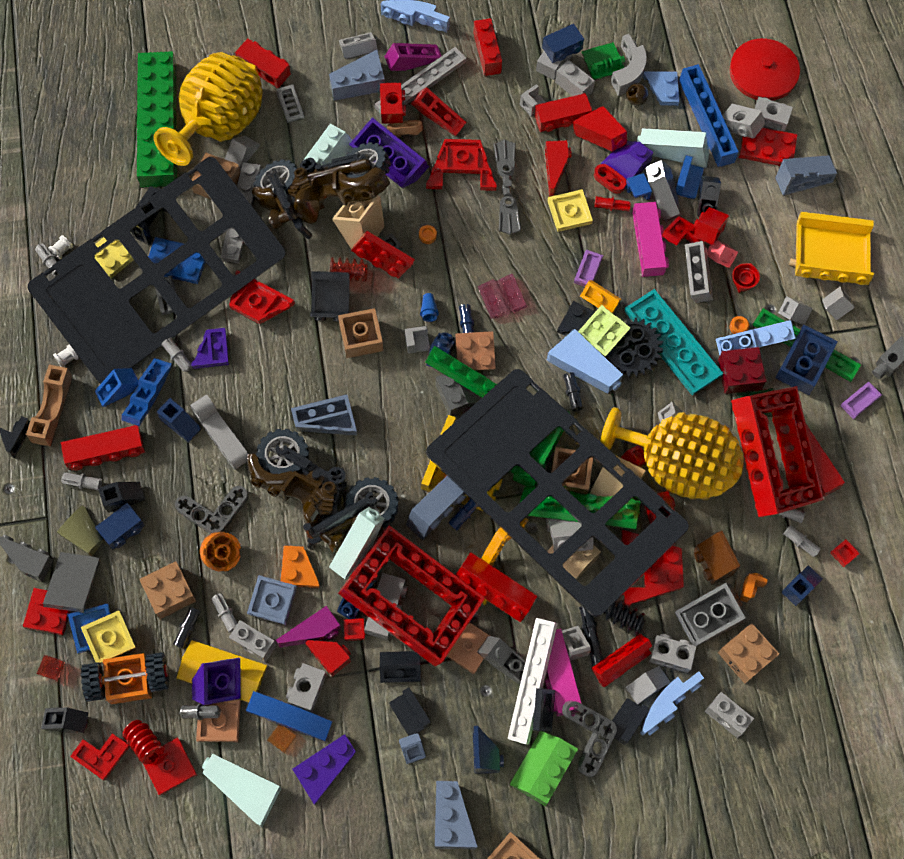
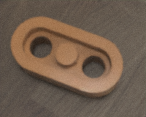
(410, 127)

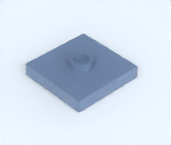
(272, 599)

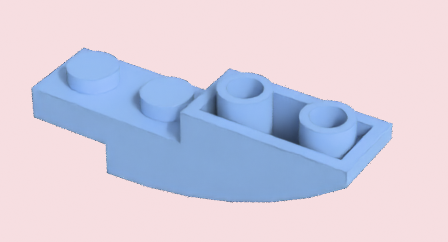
(411, 10)
(757, 337)
(663, 706)

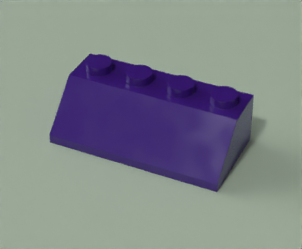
(405, 163)

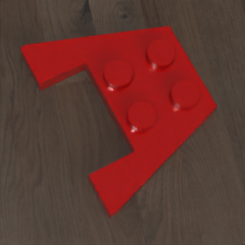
(461, 157)
(660, 579)

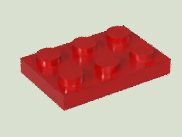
(768, 146)
(382, 255)

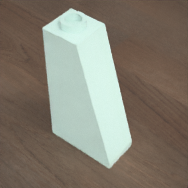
(676, 145)
(357, 542)
(247, 790)

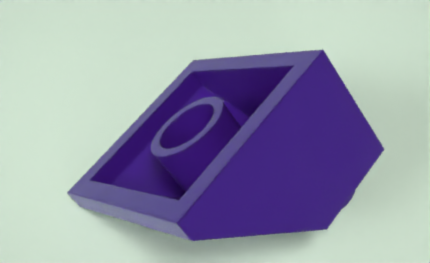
(630, 159)
(217, 682)

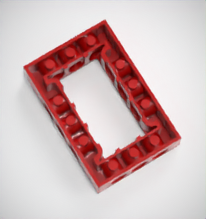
(794, 447)
(442, 582)

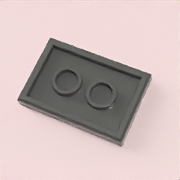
(71, 582)

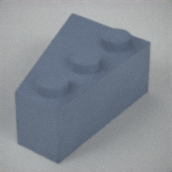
(357, 78)
(805, 173)
(325, 416)
(435, 507)
(451, 818)

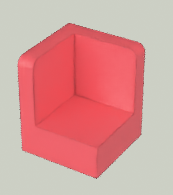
(722, 253)

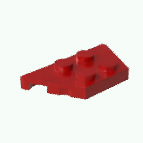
(259, 301)

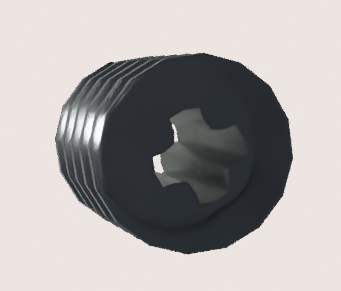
(625, 617)

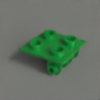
(603, 60)

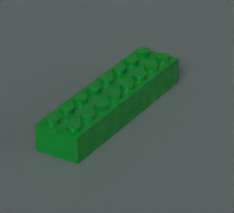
(155, 110)

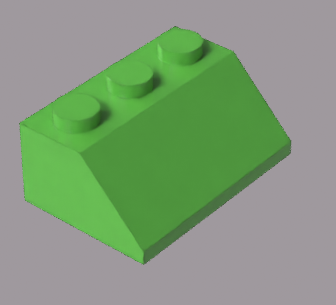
(543, 767)

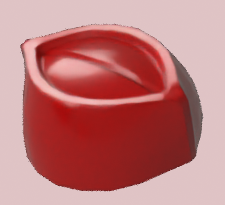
(745, 277)

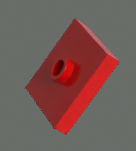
(171, 768)

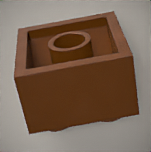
(716, 558)

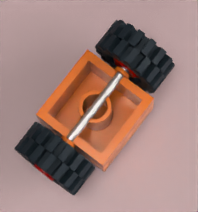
(125, 678)

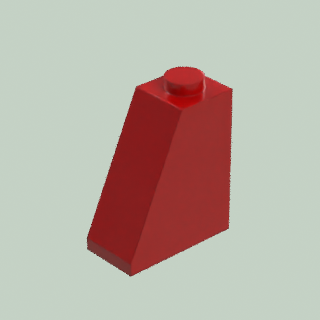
(601, 129)

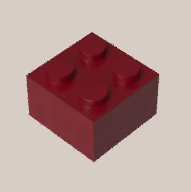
(741, 370)

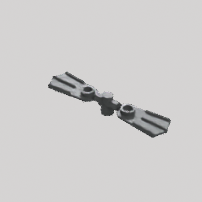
(508, 214)

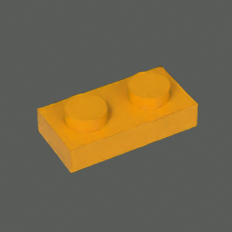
(600, 296)

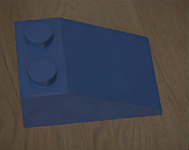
(806, 359)

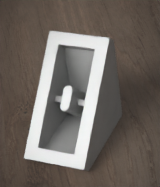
(241, 150)
(576, 643)
(647, 684)

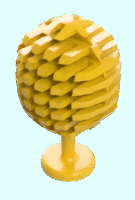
(215, 101)
(685, 453)

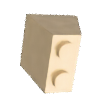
(358, 218)

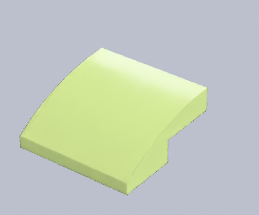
(604, 330)

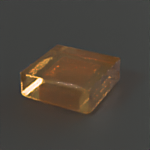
(281, 738)

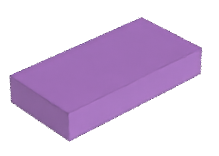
(588, 268)
(861, 400)

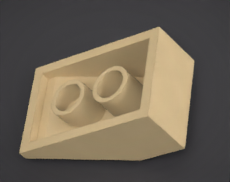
(608, 485)

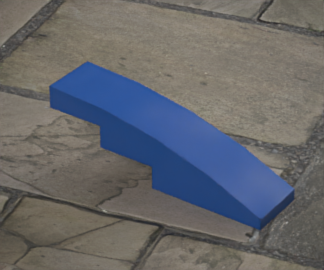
(146, 392)
(289, 716)

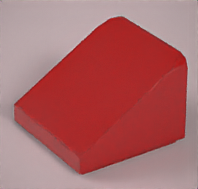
(635, 456)

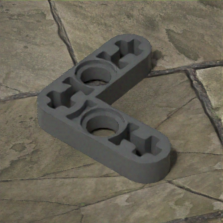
(217, 516)
(597, 730)

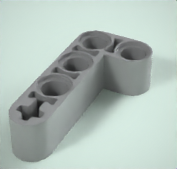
(219, 432)

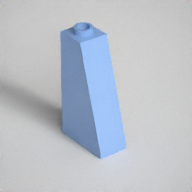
(587, 363)

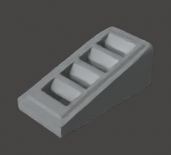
(286, 91)

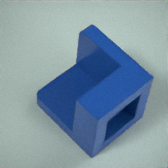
(638, 186)

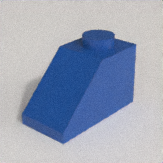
(116, 386)

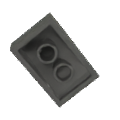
(712, 615)

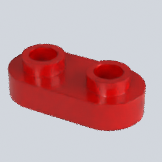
(610, 179)

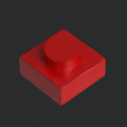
(844, 553)
(354, 629)

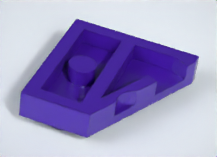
(212, 350)

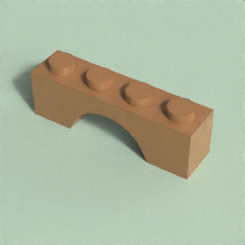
(44, 424)

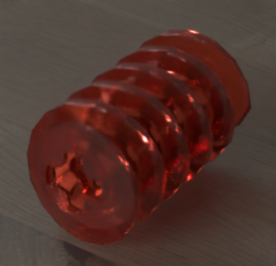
(356, 270)

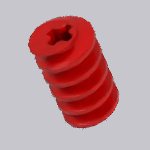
(143, 742)

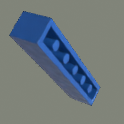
(708, 115)

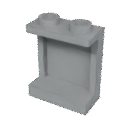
(562, 530)

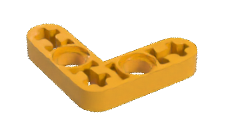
(497, 544)

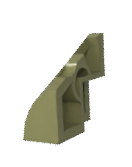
(81, 532)

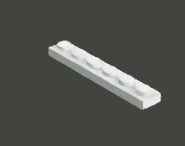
(532, 678)

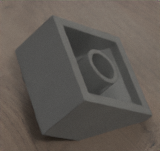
(455, 396)

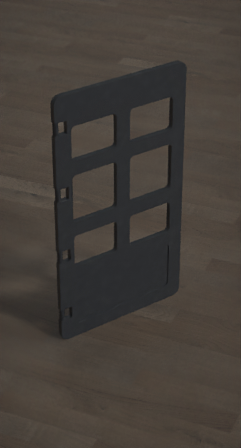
(98, 314)
(501, 435)

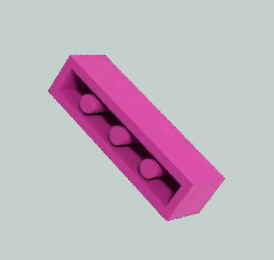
(649, 239)
(560, 675)

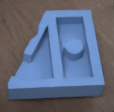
(664, 86)

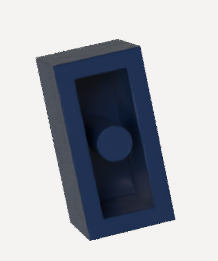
(563, 43)
(120, 526)

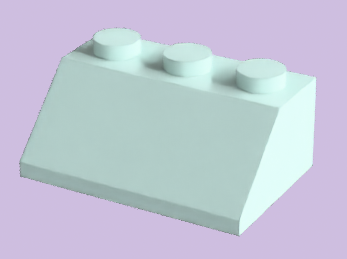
(331, 145)

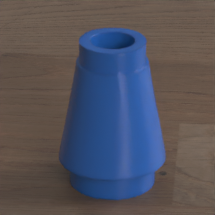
(429, 309)

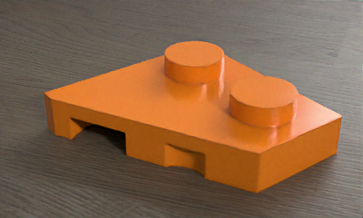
(297, 568)

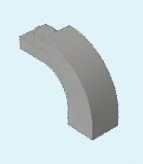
(633, 73)

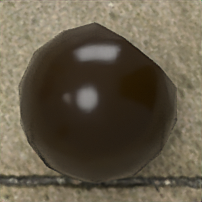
(637, 94)

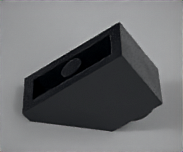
(65, 720)

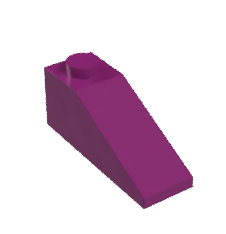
(409, 56)
(317, 628)

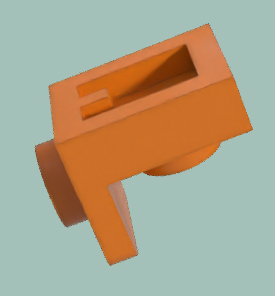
(750, 586)

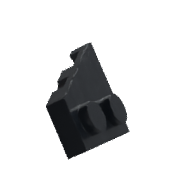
(575, 318)

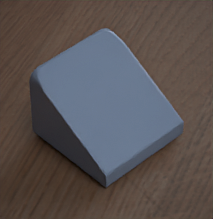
(412, 748)

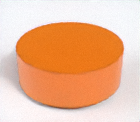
(427, 234)
(739, 324)

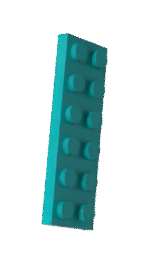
(679, 347)

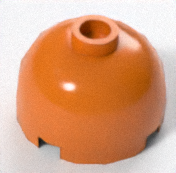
(220, 551)

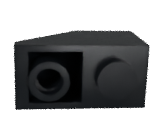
(708, 193)
(120, 493)

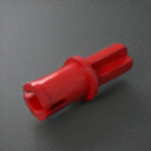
(611, 203)

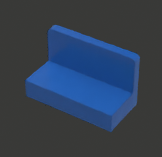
(689, 179)

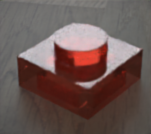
(50, 668)

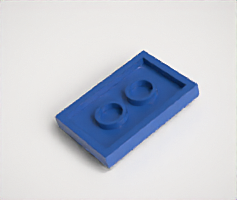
(187, 271)

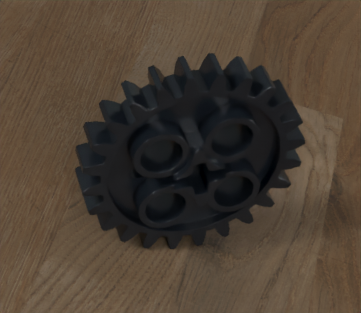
(639, 362)

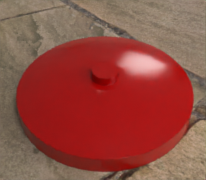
(764, 69)

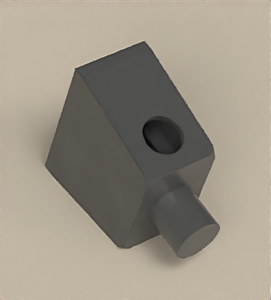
(890, 360)

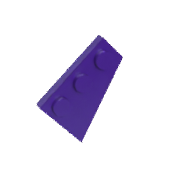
(323, 767)

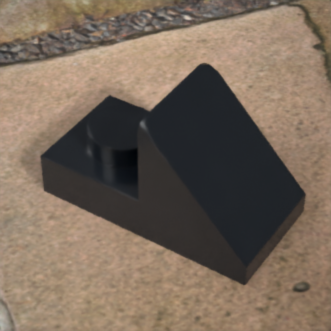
(14, 440)

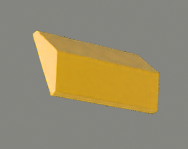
(198, 653)

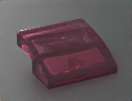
(502, 296)

